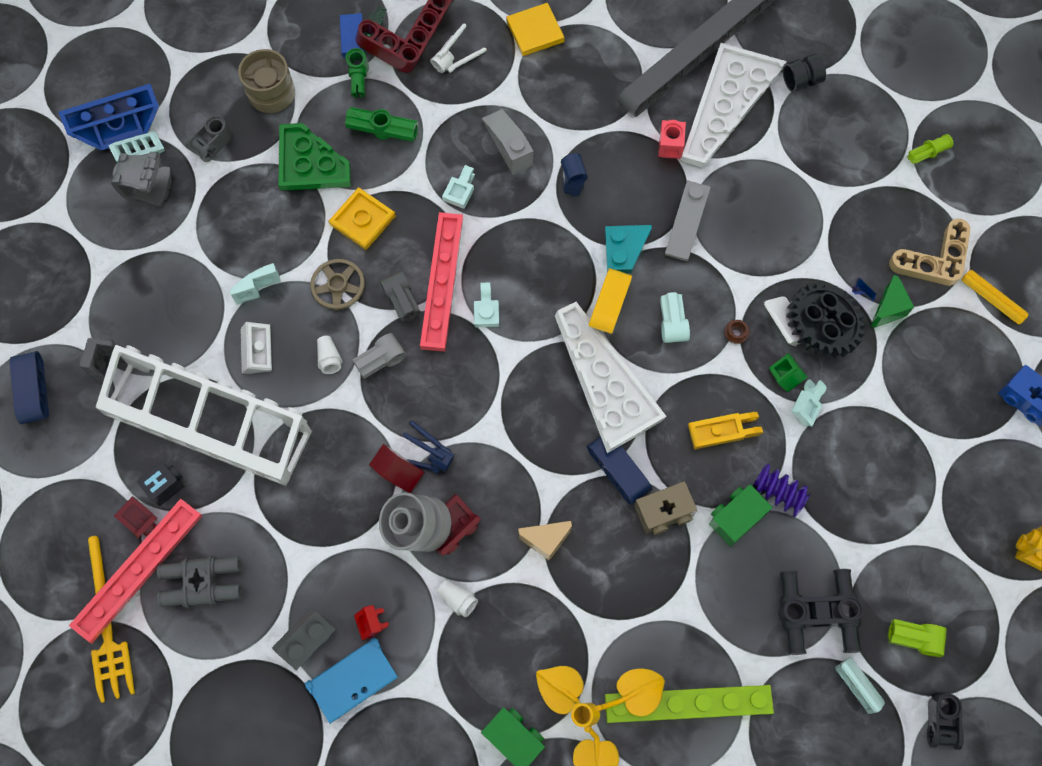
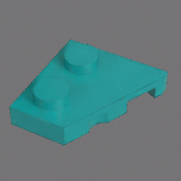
(625, 246)

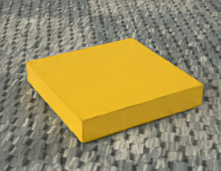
(535, 29)
(362, 218)

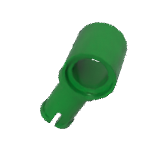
(357, 72)

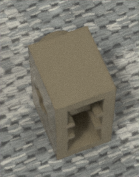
(674, 497)

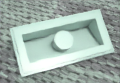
(860, 685)

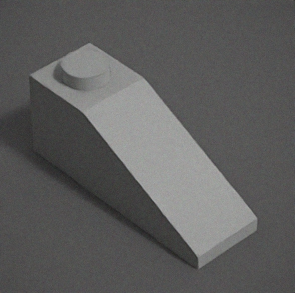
(509, 141)
(687, 220)

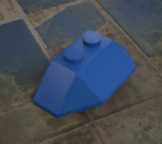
(112, 117)

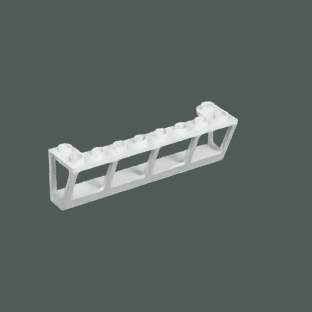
(189, 436)

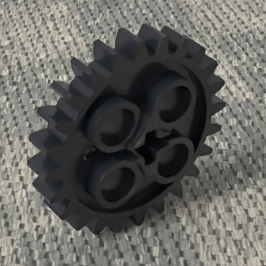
(826, 320)

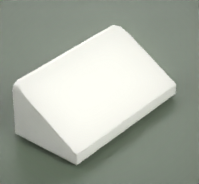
(778, 309)
(255, 348)

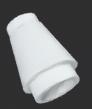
(328, 356)
(458, 598)

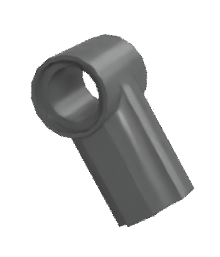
(398, 291)

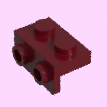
(462, 523)

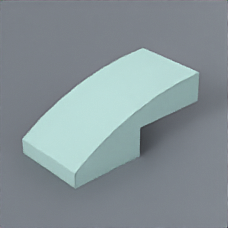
(248, 287)

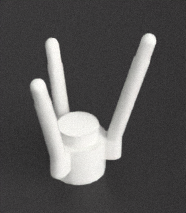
(443, 59)

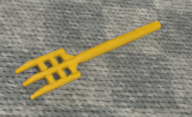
(109, 646)

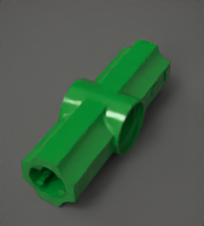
(393, 126)

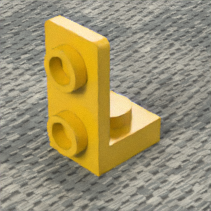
(1030, 548)

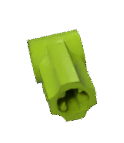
(925, 638)

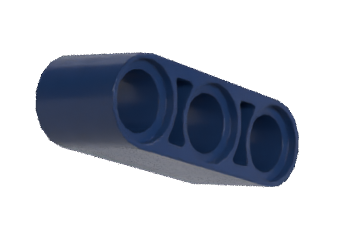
(29, 387)
(620, 471)

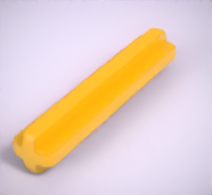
(995, 297)

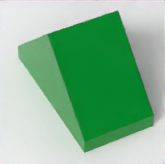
(893, 305)

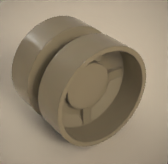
(266, 80)

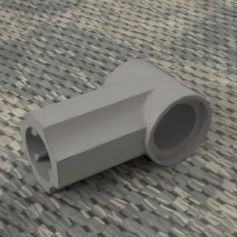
(385, 352)

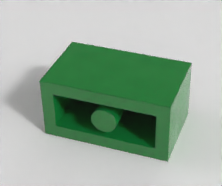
(739, 515)
(513, 738)

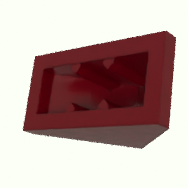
(396, 469)

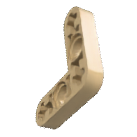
(939, 265)

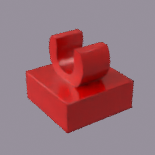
(368, 622)

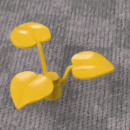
(562, 687)

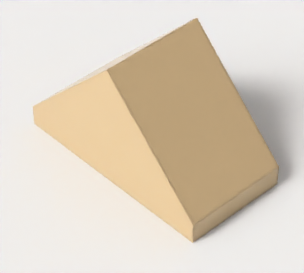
(545, 538)

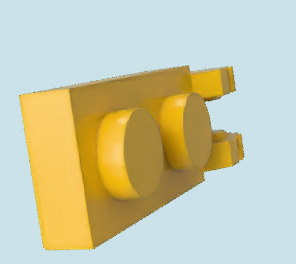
(722, 430)

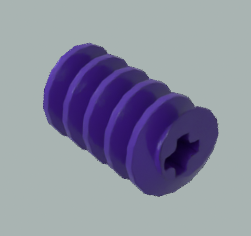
(781, 489)

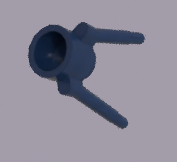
(440, 456)

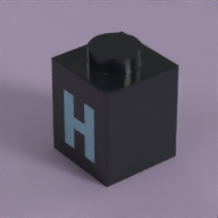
(161, 483)

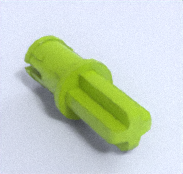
(930, 149)

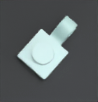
(460, 190)
(487, 310)
(808, 405)

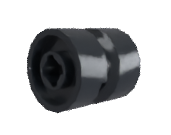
(804, 73)

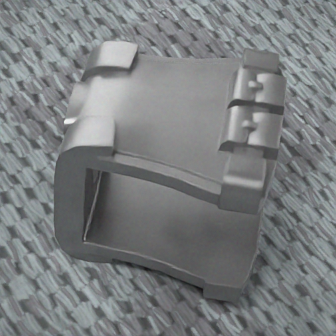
(142, 179)

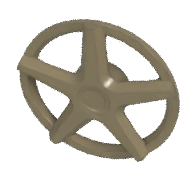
(337, 284)

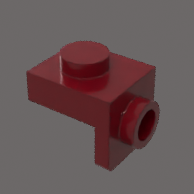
(136, 517)

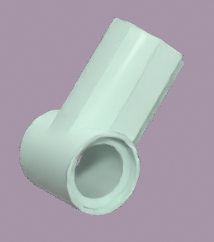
(674, 325)

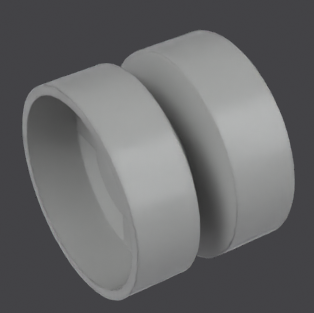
(414, 522)

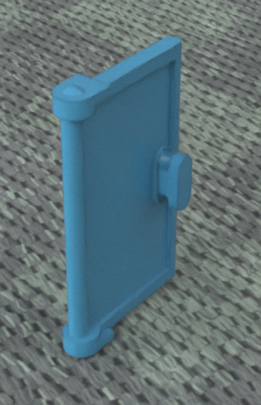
(359, 670)

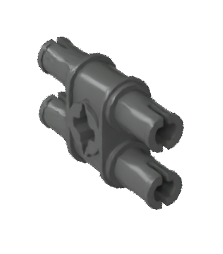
(207, 591)

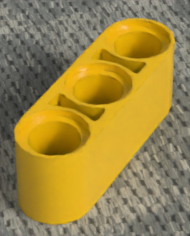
(610, 301)

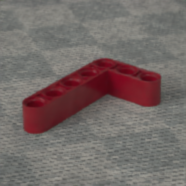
(399, 46)

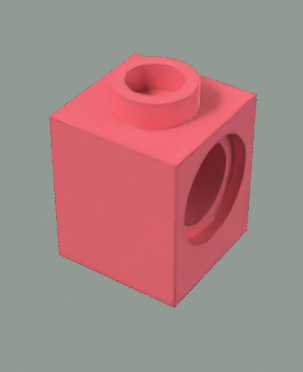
(671, 147)

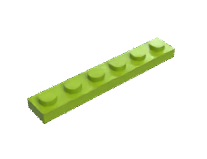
(699, 704)

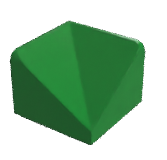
(788, 372)

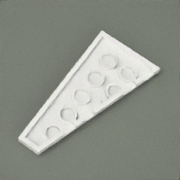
(730, 93)
(612, 391)

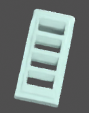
(129, 144)

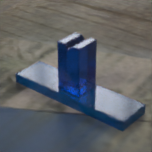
(862, 288)

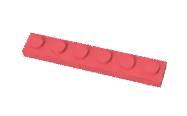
(441, 282)
(135, 571)

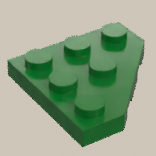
(309, 161)

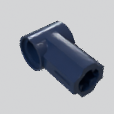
(573, 174)

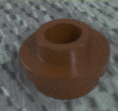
(738, 325)

